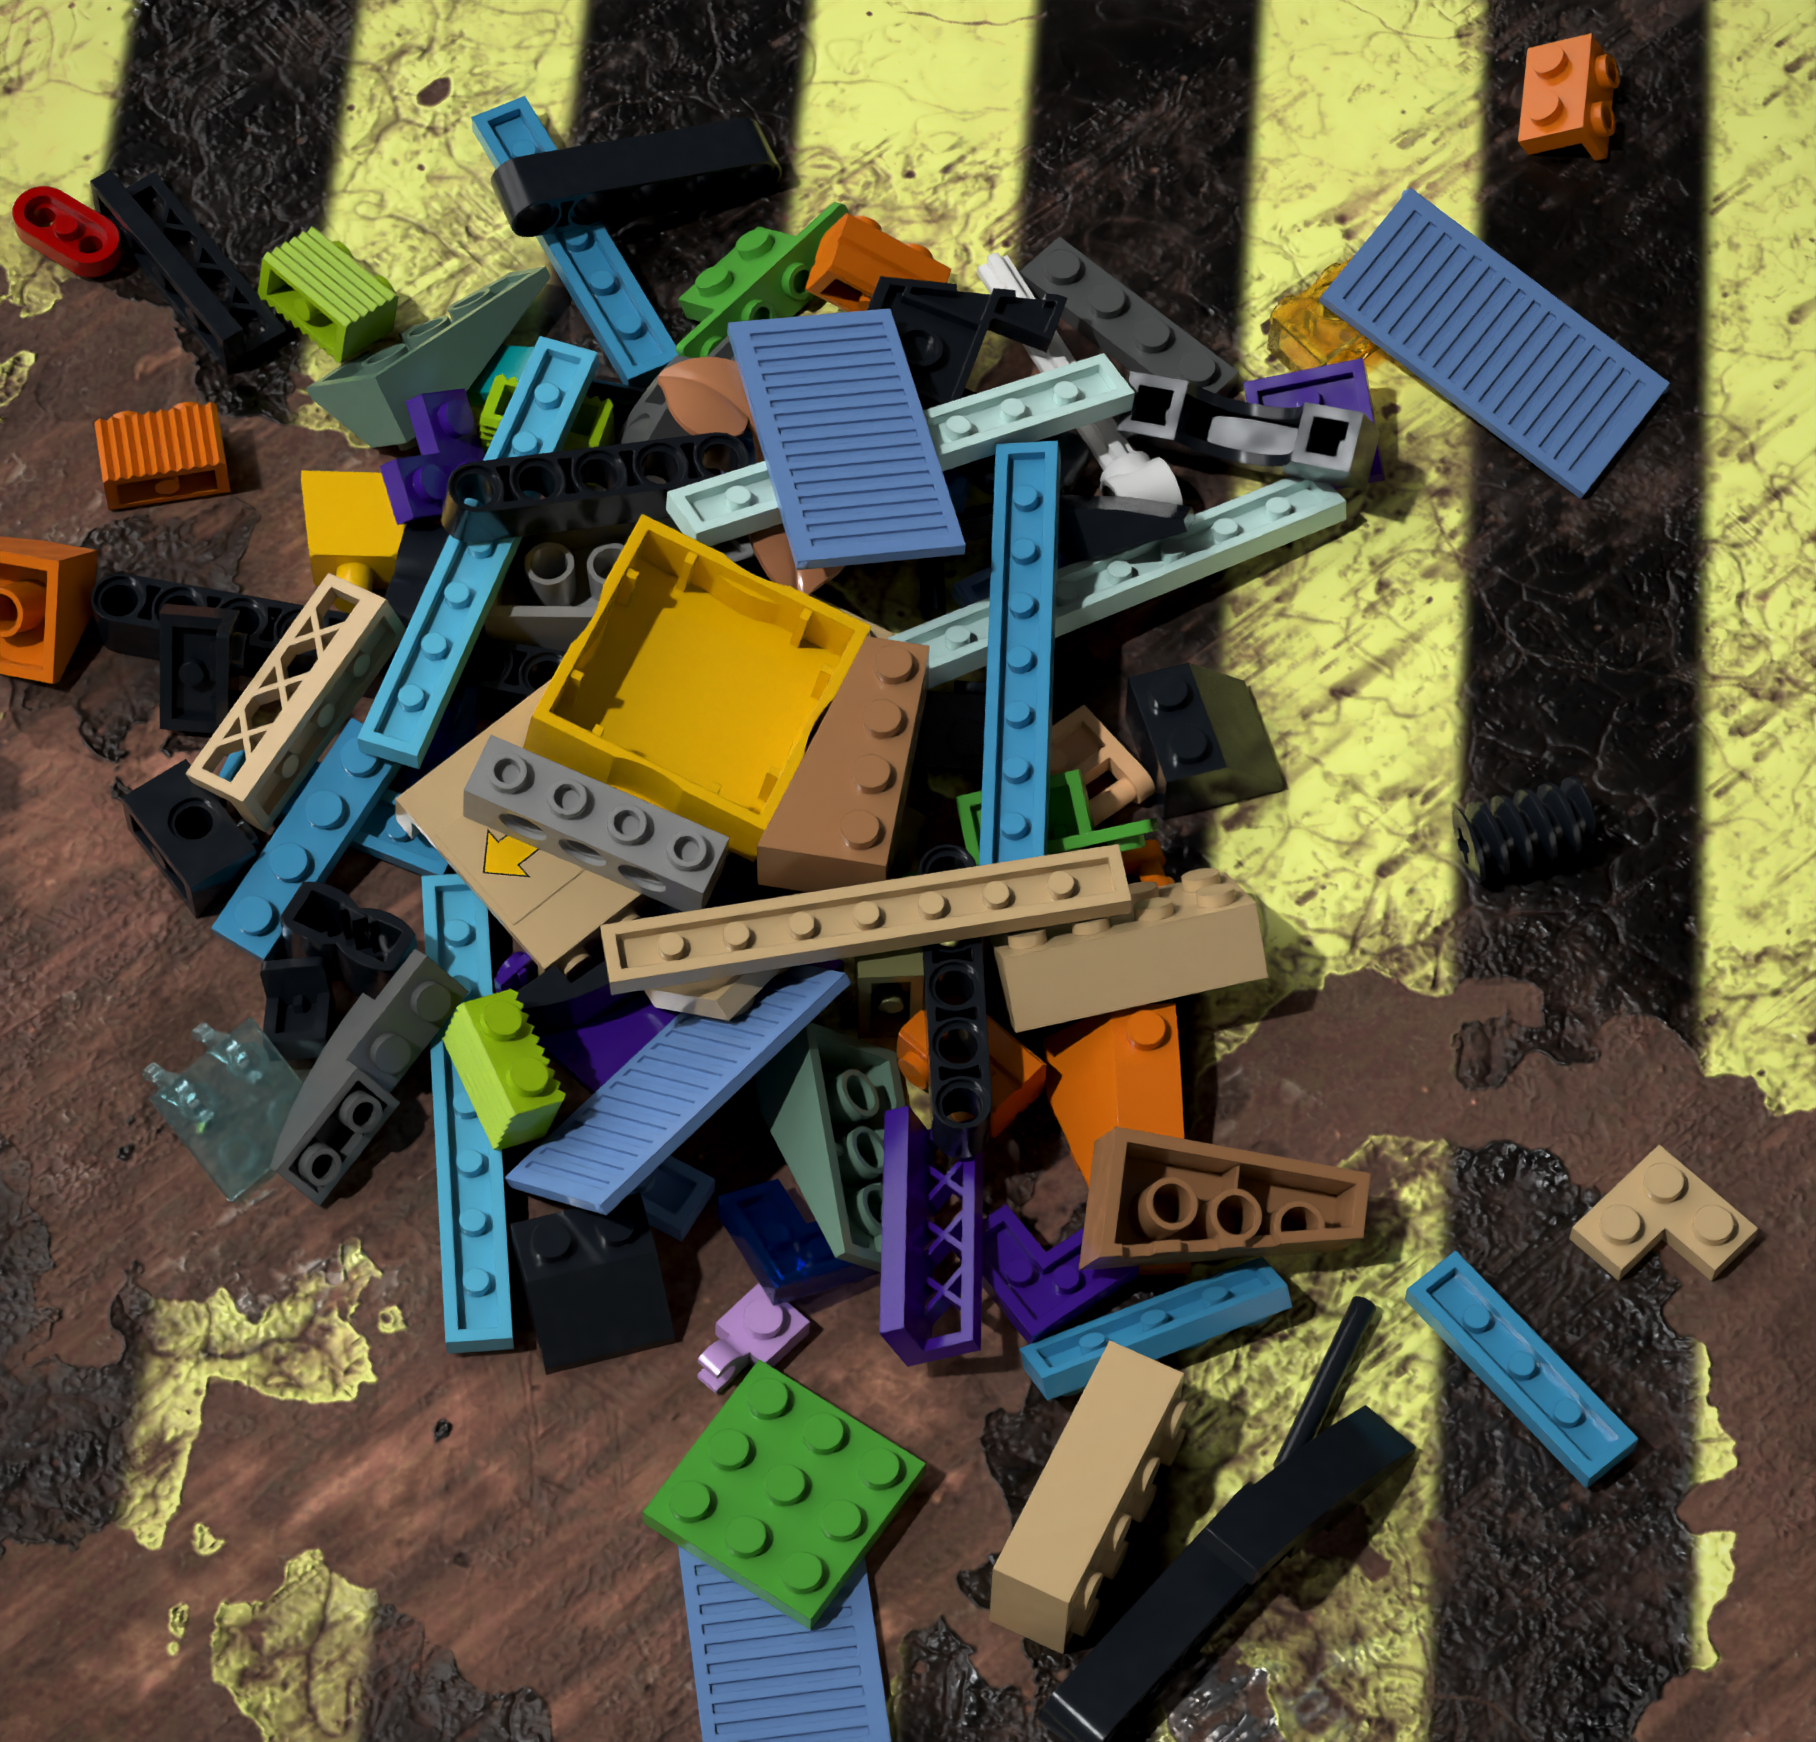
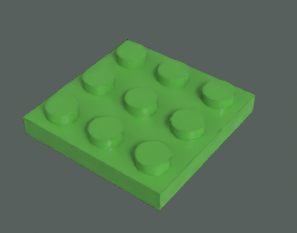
(784, 1494)

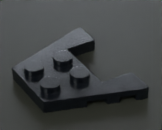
(944, 334)

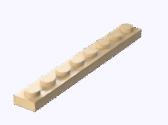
(865, 919)

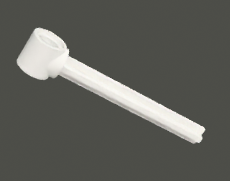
(1124, 470)

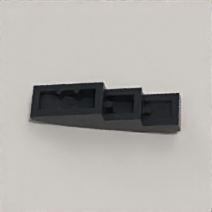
(1096, 523)
(1307, 1493)

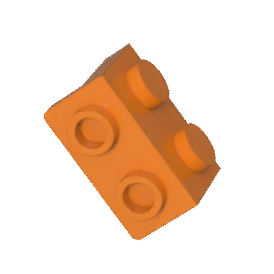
(1568, 97)

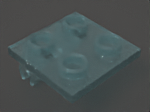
(229, 1103)

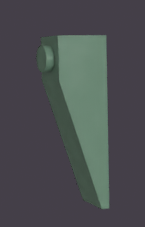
(433, 357)
(827, 1115)

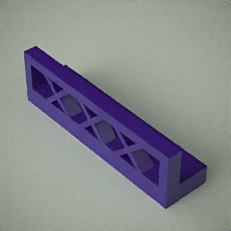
(910, 1248)

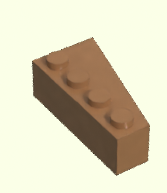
(852, 785)
(1200, 1201)

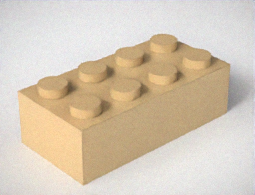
(1168, 947)
(1088, 1498)

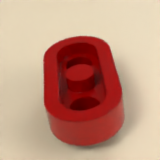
(71, 235)

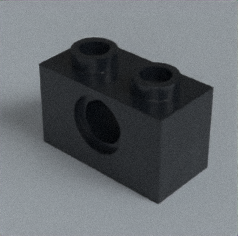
(202, 869)

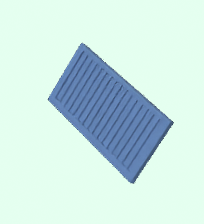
(1494, 342)
(845, 439)
(669, 1093)
(775, 1678)

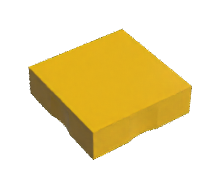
(695, 684)

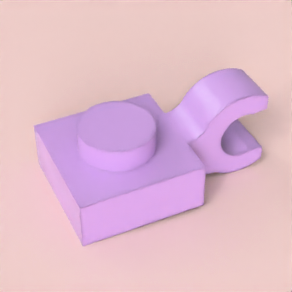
(750, 1333)

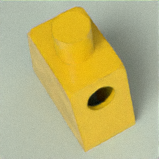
(350, 529)

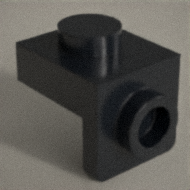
(298, 1006)

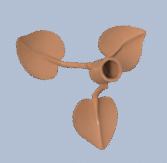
(710, 398)

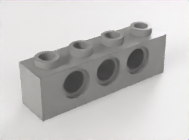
(594, 826)

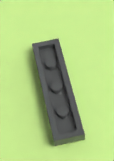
(1123, 321)

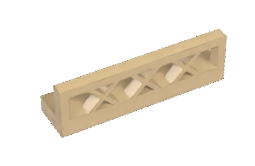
(311, 702)

